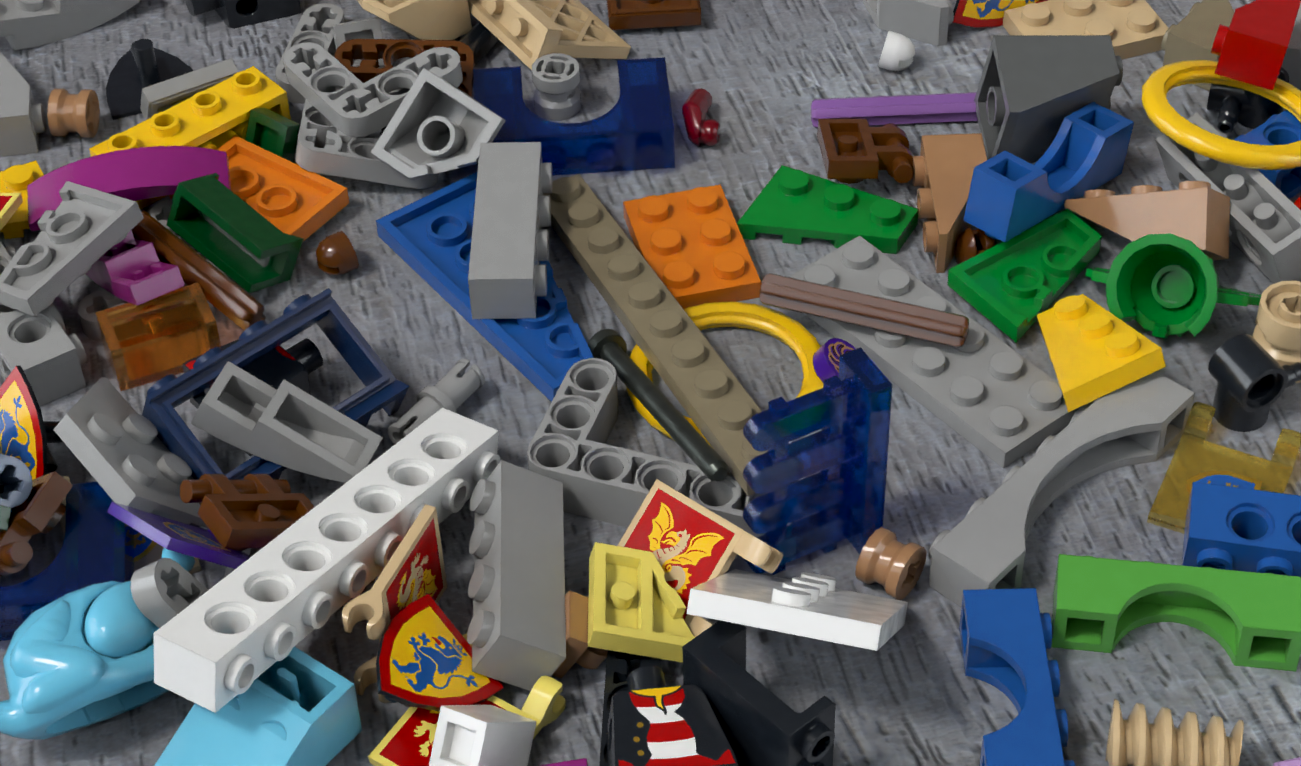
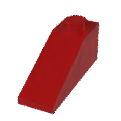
(1256, 41)

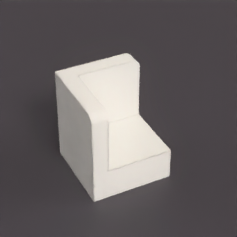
(481, 737)

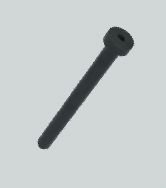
(611, 347)

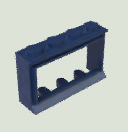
(380, 392)

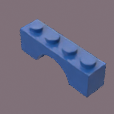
(1015, 195)
(1006, 646)

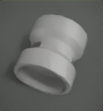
(556, 86)

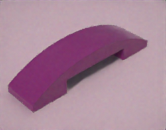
(128, 174)

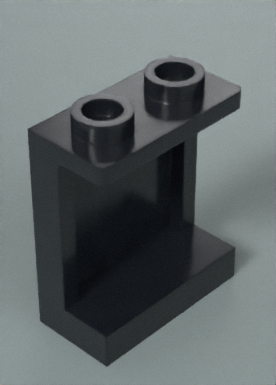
(753, 718)

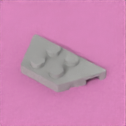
(126, 454)

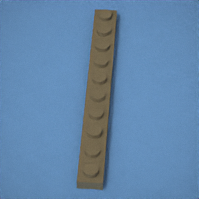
(656, 322)

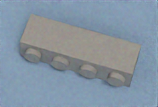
(508, 231)
(517, 576)

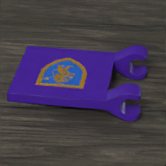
(178, 536)

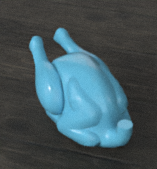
(80, 661)

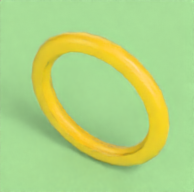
(1209, 144)
(748, 317)

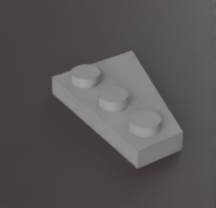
(66, 247)

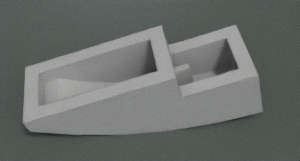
(285, 426)

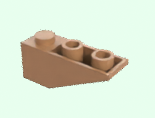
(945, 180)
(1190, 213)

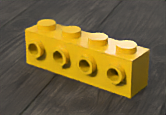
(205, 118)

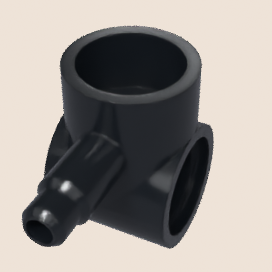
(1241, 106)
(1247, 383)

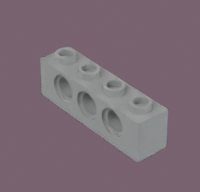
(1261, 216)
(40, 347)

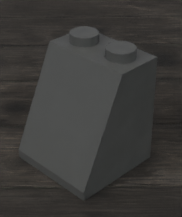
(1037, 83)

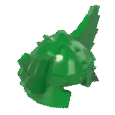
(1166, 286)

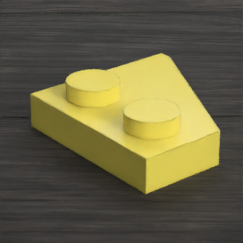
(633, 605)

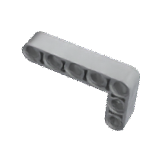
(608, 479)

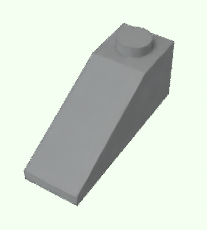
(19, 116)

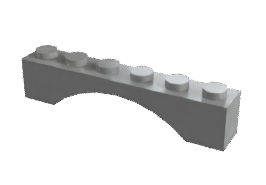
(1113, 432)

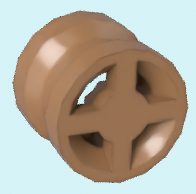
(73, 113)
(890, 563)

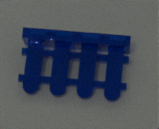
(847, 452)

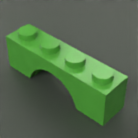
(1245, 612)

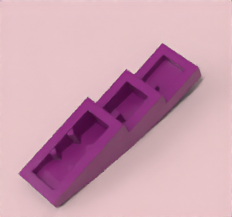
(134, 272)

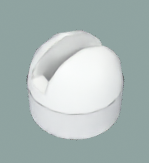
(897, 52)

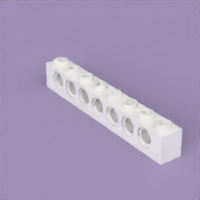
(319, 562)

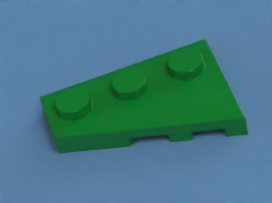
(1027, 272)

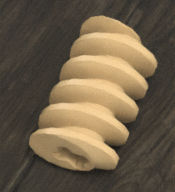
(1161, 744)

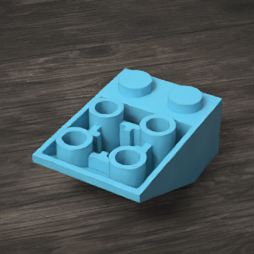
(286, 718)

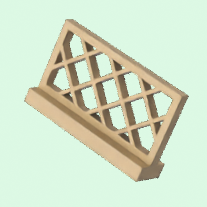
(548, 27)

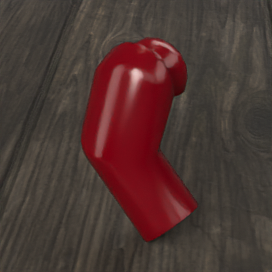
(694, 114)

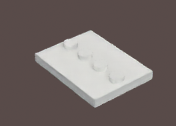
(799, 607)

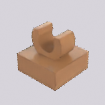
(577, 636)

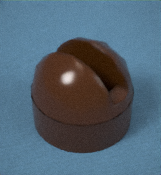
(967, 244)
(336, 255)

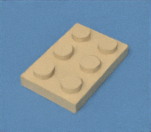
(1130, 23)

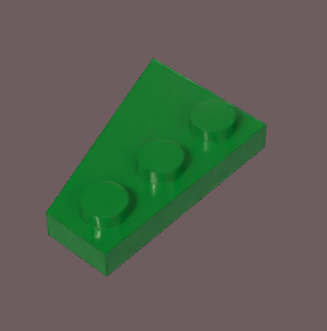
(818, 208)

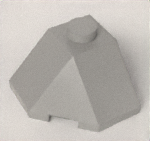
(436, 129)

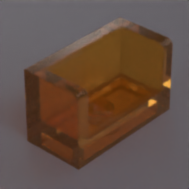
(157, 335)

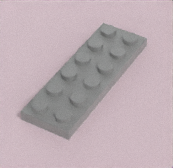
(976, 389)

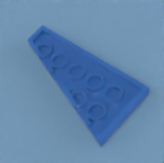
(436, 243)

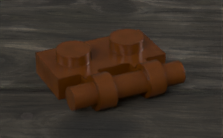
(858, 151)
(245, 510)
(35, 515)

